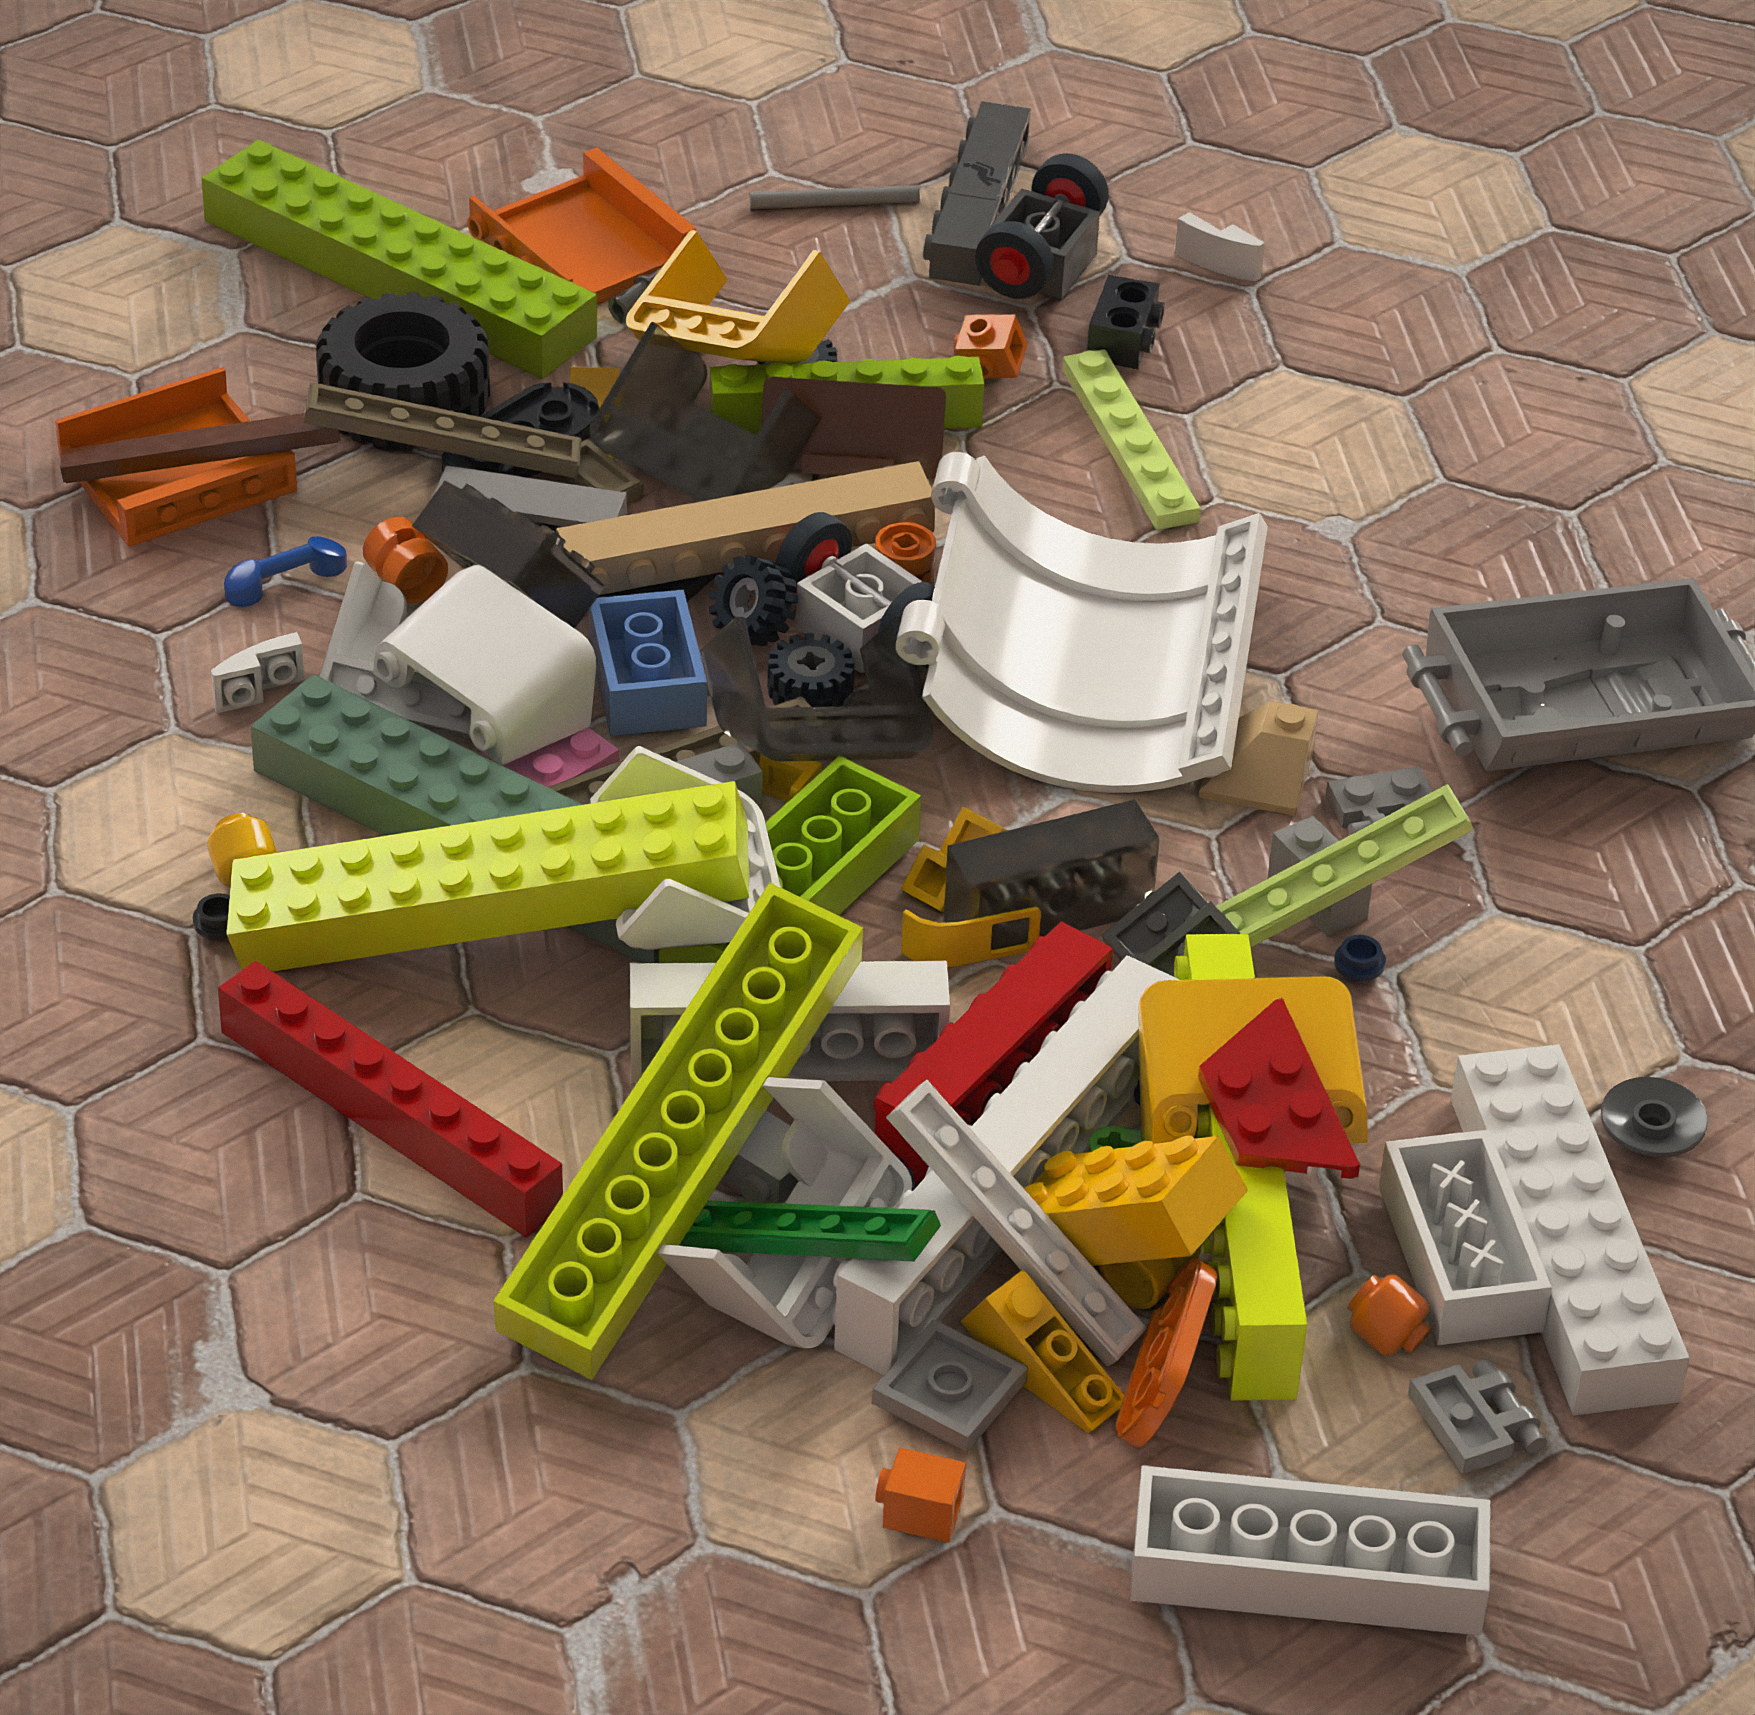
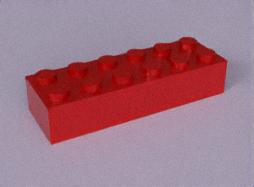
(997, 1033)

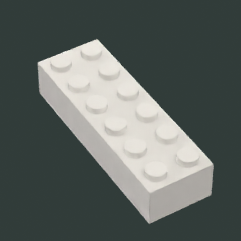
(867, 1035)
(1311, 1550)

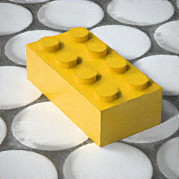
(1139, 1198)

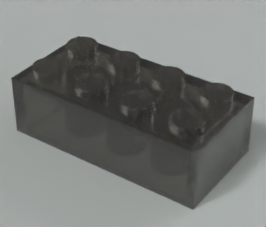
(512, 547)
(1072, 868)

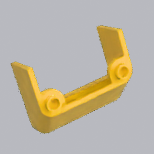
(691, 280)

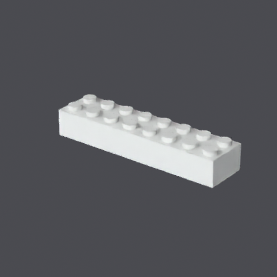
(1605, 1308)

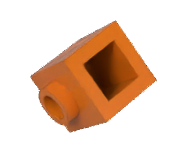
(922, 1494)

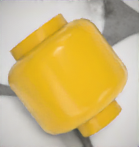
(237, 838)

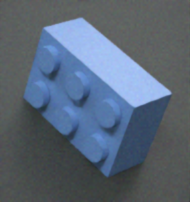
(648, 663)

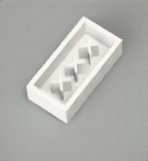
(1464, 1237)

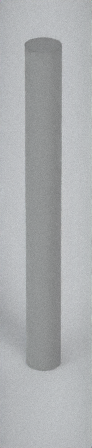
(834, 197)

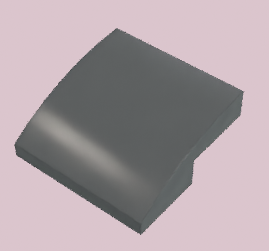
(1159, 925)

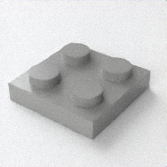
(949, 1385)

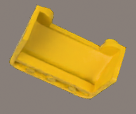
(1194, 1018)

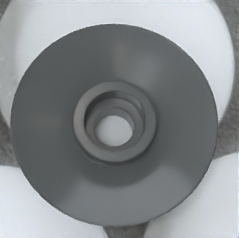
(1654, 1117)

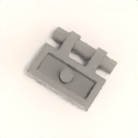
(1371, 797)
(1464, 1422)

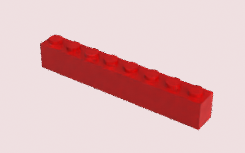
(391, 1098)

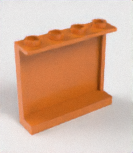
(588, 229)
(177, 497)

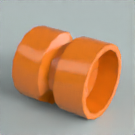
(910, 548)
(405, 559)

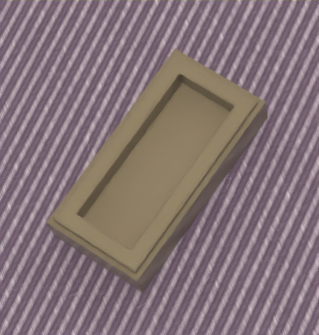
(603, 472)

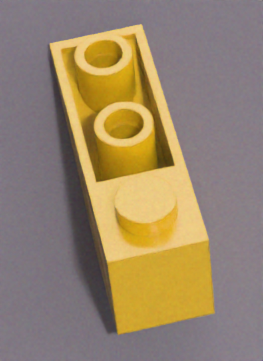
(1060, 1367)

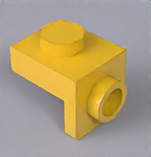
(787, 778)

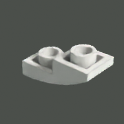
(1221, 251)
(266, 665)

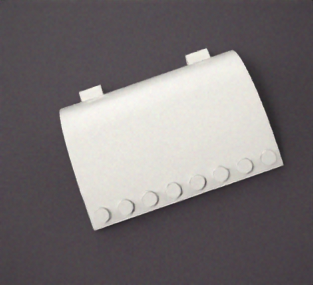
(1082, 648)

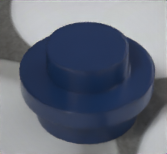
(1360, 958)

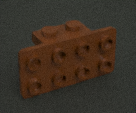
(864, 425)

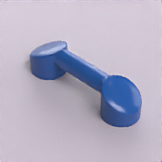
(244, 579)

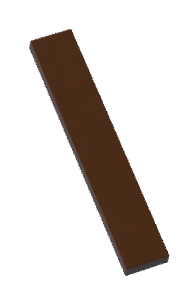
(192, 447)

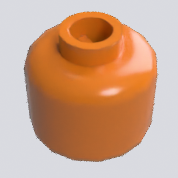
(1389, 1315)

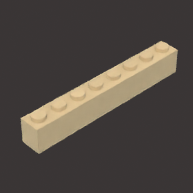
(708, 534)

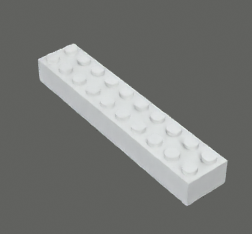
(1051, 1107)

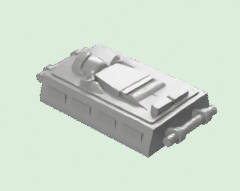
(1585, 674)

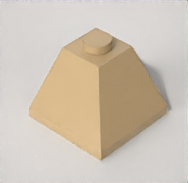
(1268, 760)

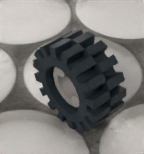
(772, 601)

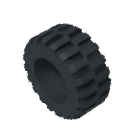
(408, 353)

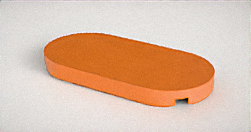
(1166, 1353)

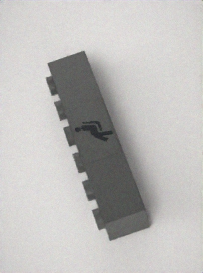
(977, 190)

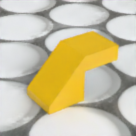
(928, 872)

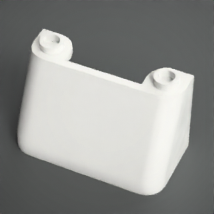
(500, 657)

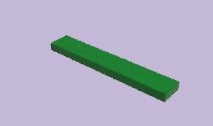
(813, 1230)

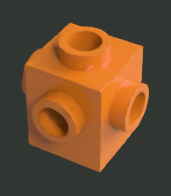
(995, 341)

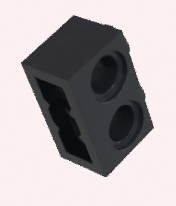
(1126, 320)

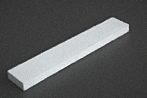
(1016, 1222)

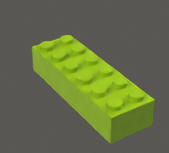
(832, 841)

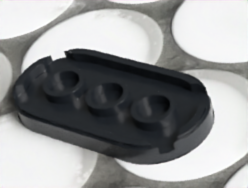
(541, 407)

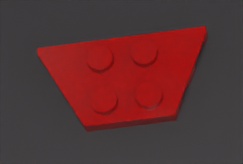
(1274, 1099)

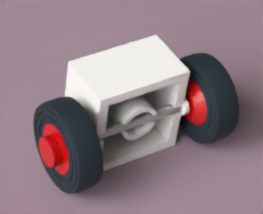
(844, 590)

